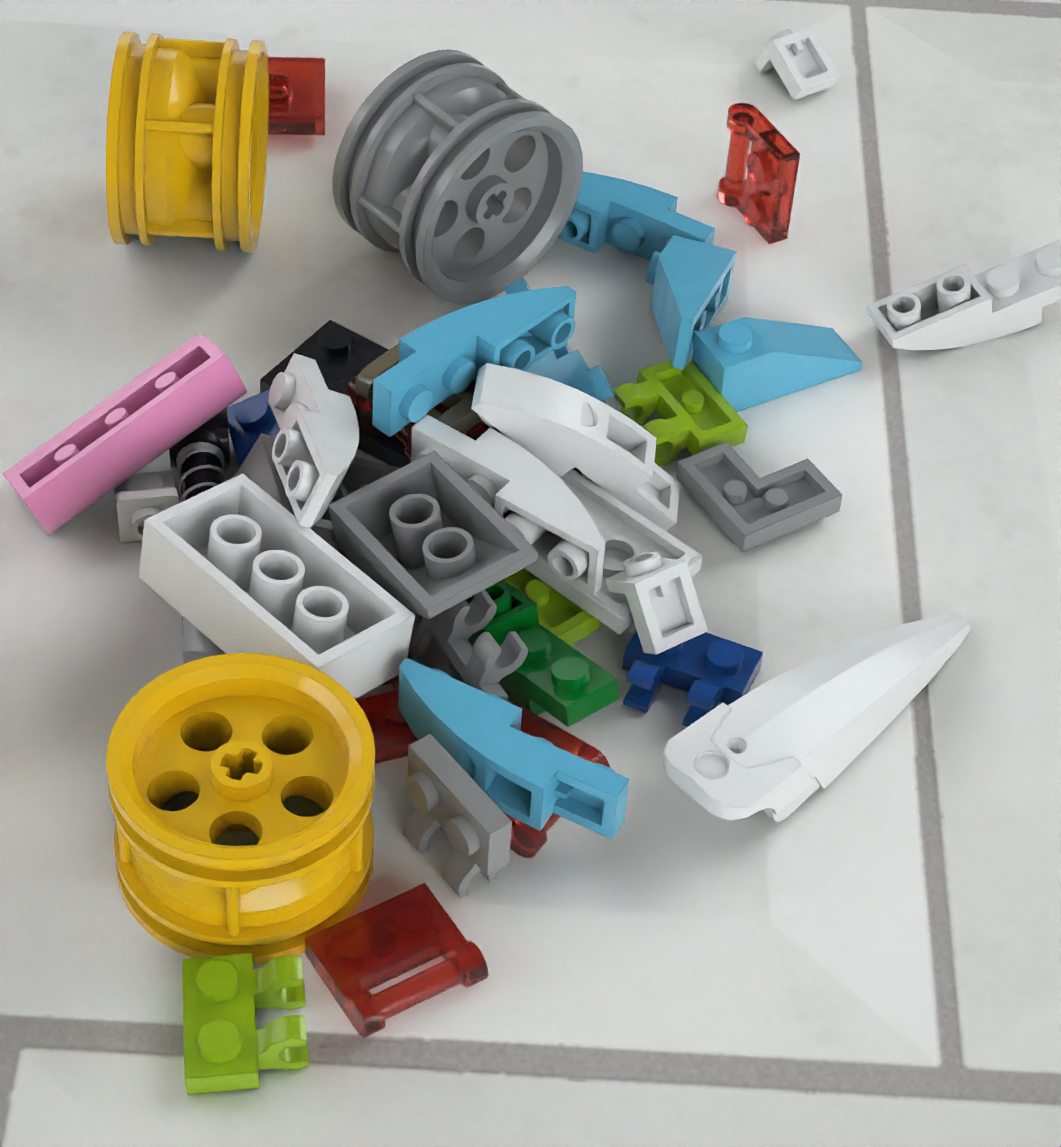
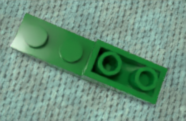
(554, 673)

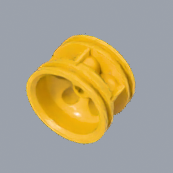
(187, 140)
(243, 740)

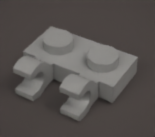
(445, 646)
(464, 812)

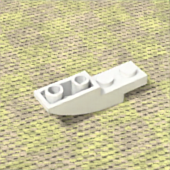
(971, 308)
(581, 432)
(314, 437)
(524, 495)

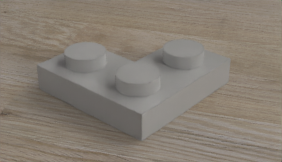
(753, 507)

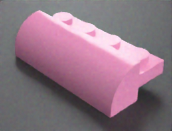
(125, 432)

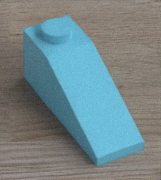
(688, 292)
(769, 359)

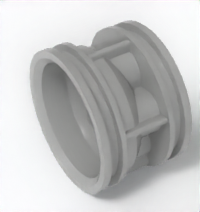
(457, 175)

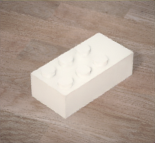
(272, 586)

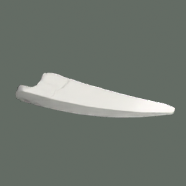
(808, 721)

